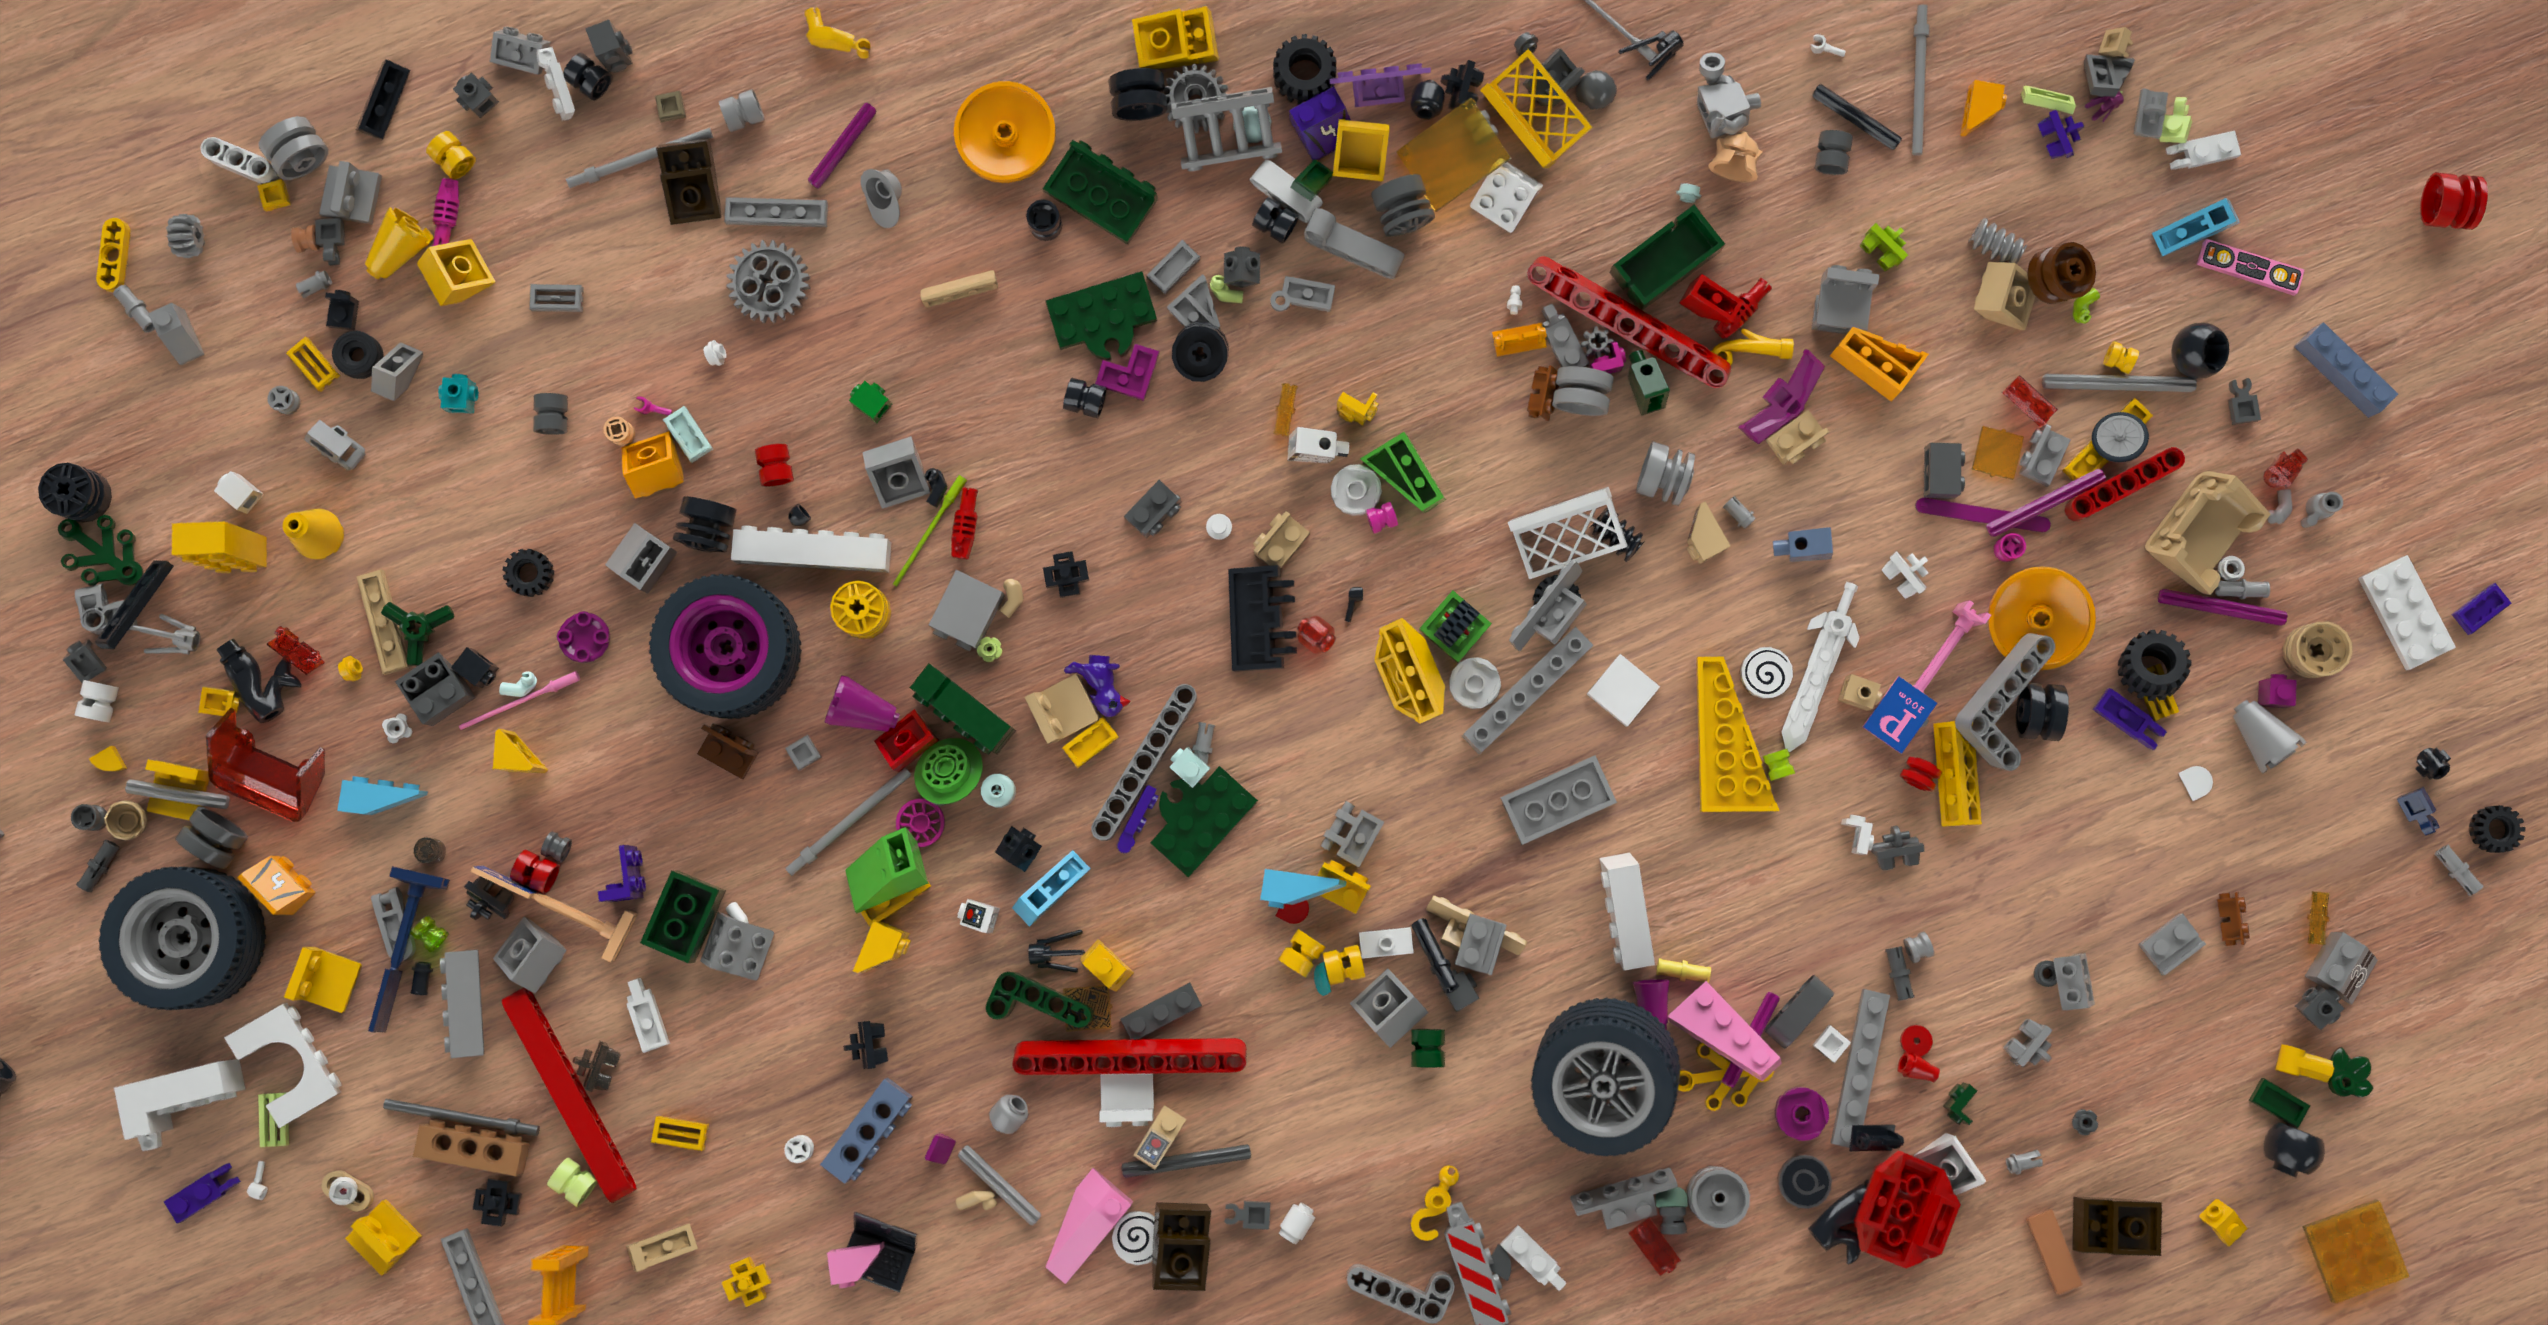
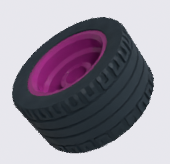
(685, 624)

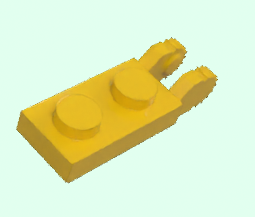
(887, 908)

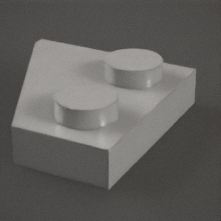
(1194, 304)

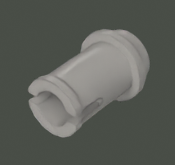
(319, 281)
(1739, 512)
(2022, 1162)

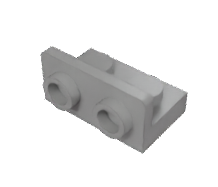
(517, 49)
(2044, 455)
(2074, 982)

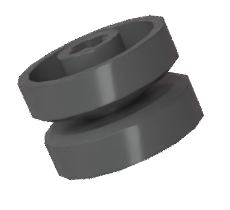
(211, 837)

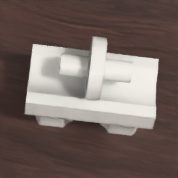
(1913, 583)

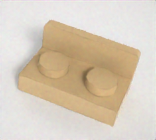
(1796, 437)
(1280, 541)

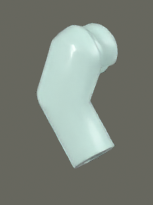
(521, 688)

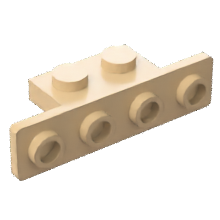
(1457, 922)

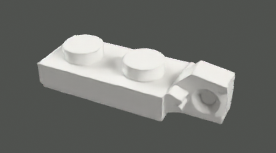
(555, 80)
(646, 1017)
(1533, 1257)

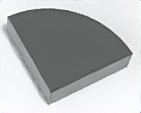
(1501, 1263)

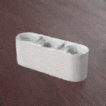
(230, 154)
(1276, 185)

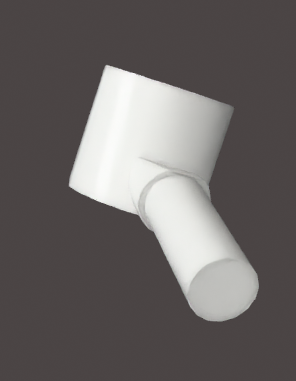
(1825, 47)
(255, 1189)

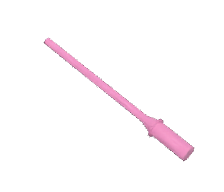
(553, 686)

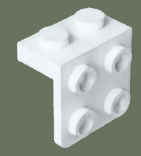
(1126, 1099)

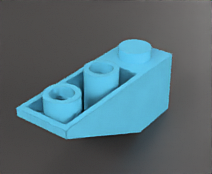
(369, 799)

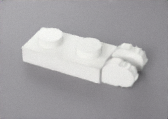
(2205, 150)

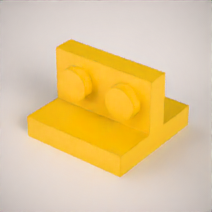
(382, 1237)

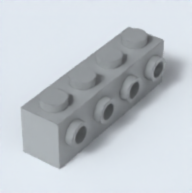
(464, 1003)

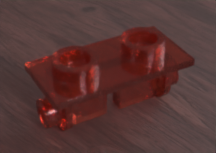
(2030, 401)
(296, 653)
(1654, 1247)

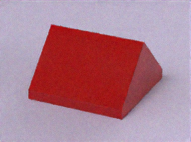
(906, 741)

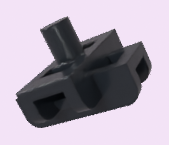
(1066, 573)
(496, 1204)

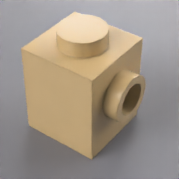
(1860, 692)

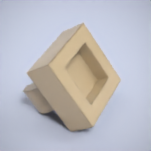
(2116, 42)

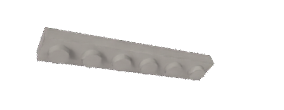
(1860, 1065)

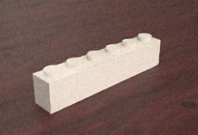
(811, 550)

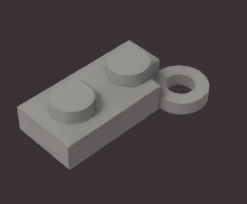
(1304, 294)

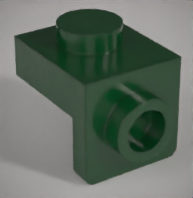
(1959, 1097)

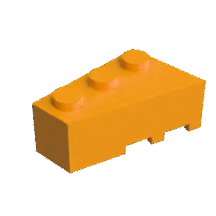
(1878, 362)

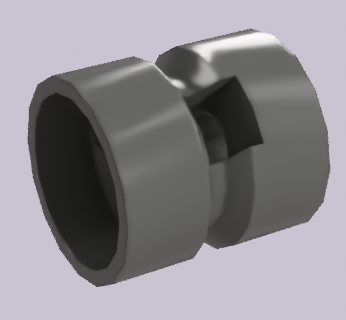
(1833, 156)
(550, 413)

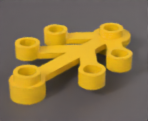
(1717, 1075)

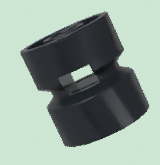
(583, 74)
(1044, 220)
(1275, 220)
(1085, 398)

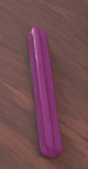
(2045, 502)
(2222, 607)

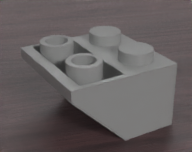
(641, 558)

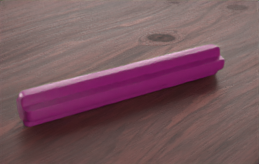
(842, 145)
(1758, 1025)

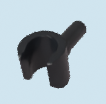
(1354, 594)

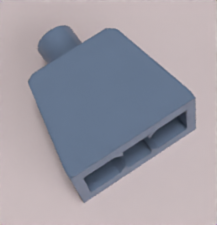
(1817, 543)

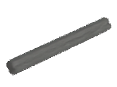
(1188, 1160)

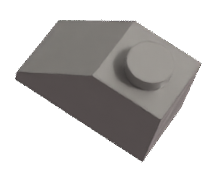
(176, 333)
(395, 371)

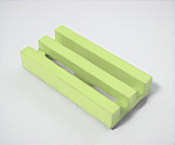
(2048, 99)
(263, 1123)

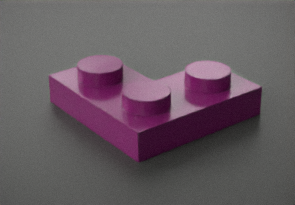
(1134, 378)

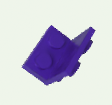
(633, 882)

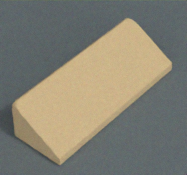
(959, 288)

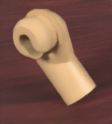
(1014, 595)
(976, 1197)

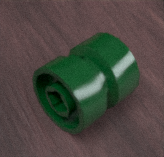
(1428, 1048)

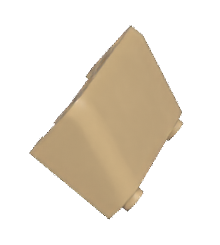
(2204, 527)

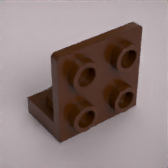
(727, 752)

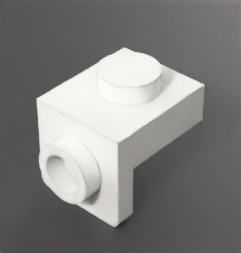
(1863, 839)

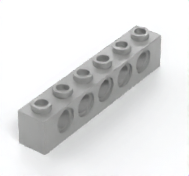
(1527, 690)

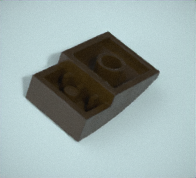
(689, 181)
(2117, 1226)
(1180, 1246)

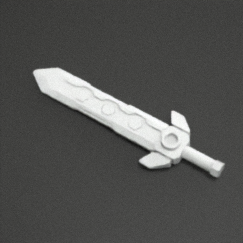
(1820, 666)

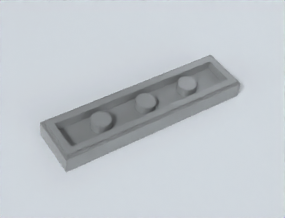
(776, 212)
(471, 1279)

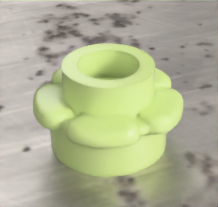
(996, 650)

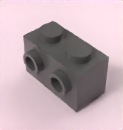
(610, 46)
(1943, 470)

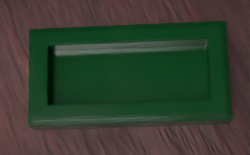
(1312, 180)
(2279, 1103)

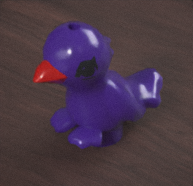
(1101, 677)

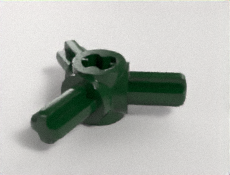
(407, 623)

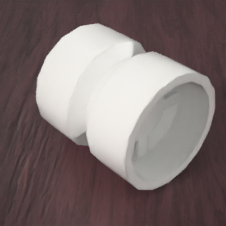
(96, 701)

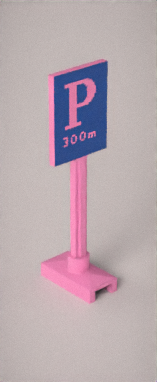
(1906, 705)

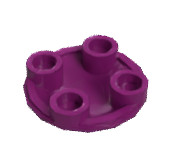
(583, 637)

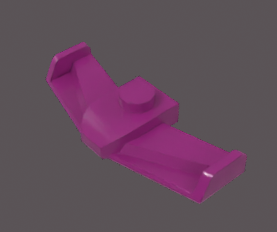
(1785, 399)

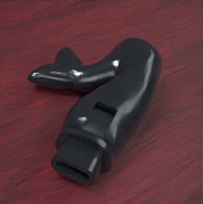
(246, 680)
(1841, 1213)

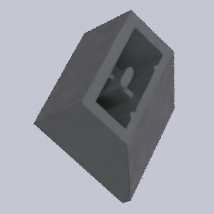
(434, 690)

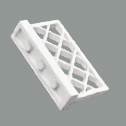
(1561, 511)

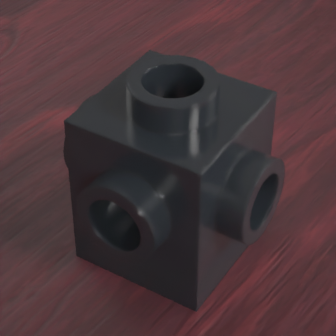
(1019, 848)

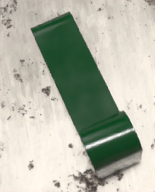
(1043, 1004)

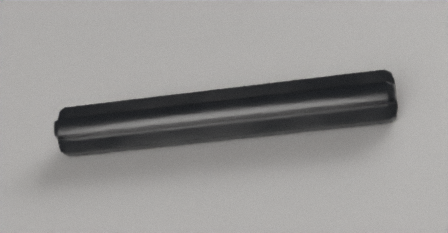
(1856, 116)

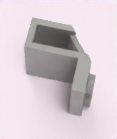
(1844, 299)

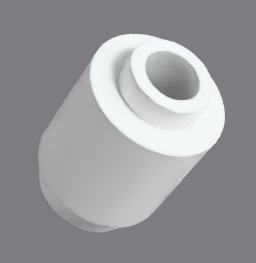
(1297, 1222)

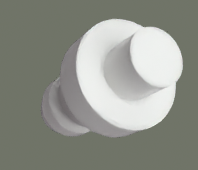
(1514, 303)

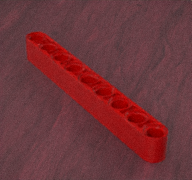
(1141, 1063)
(569, 1094)

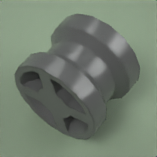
(556, 847)

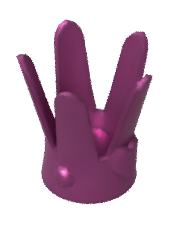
(2109, 104)

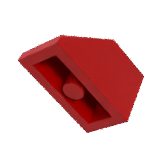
(1711, 300)

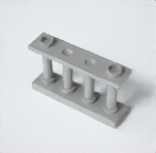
(1235, 104)

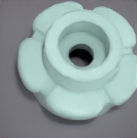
(1688, 193)

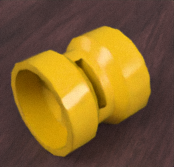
(2121, 357)

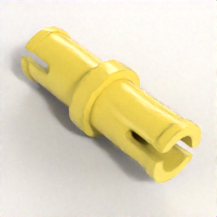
(1683, 970)

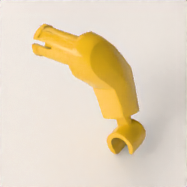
(832, 38)

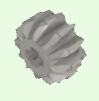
(185, 236)

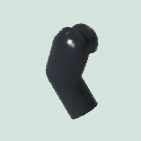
(938, 486)

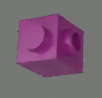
(2277, 692)

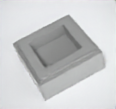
(803, 752)

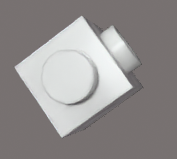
(238, 492)

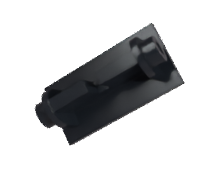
(1875, 1138)

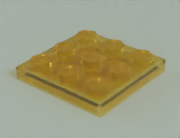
(2355, 1251)

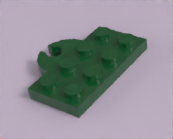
(1102, 314)
(1200, 819)

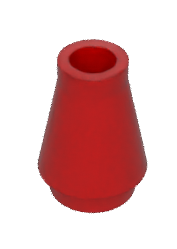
(1917, 1068)

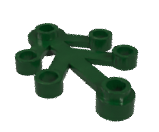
(103, 554)

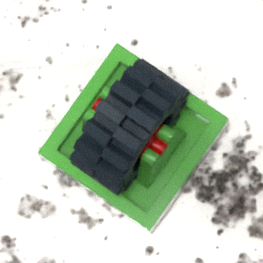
(1455, 626)

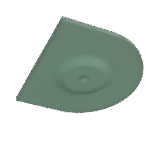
(1672, 1198)

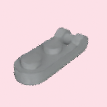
(390, 920)

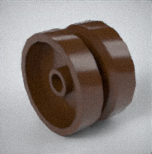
(2061, 273)

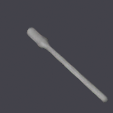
(1646, 51)

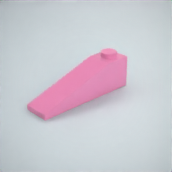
(1090, 1217)

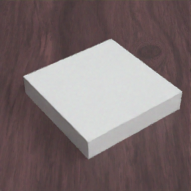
(1623, 690)

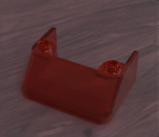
(259, 776)

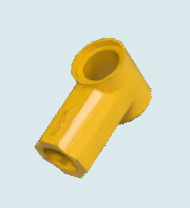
(2298, 1062)

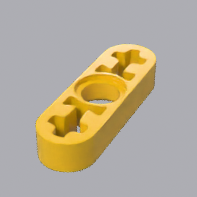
(105, 246)

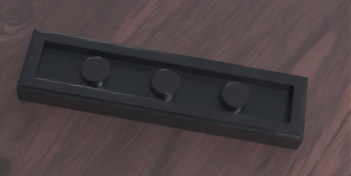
(133, 604)

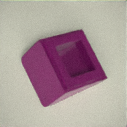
(940, 1149)

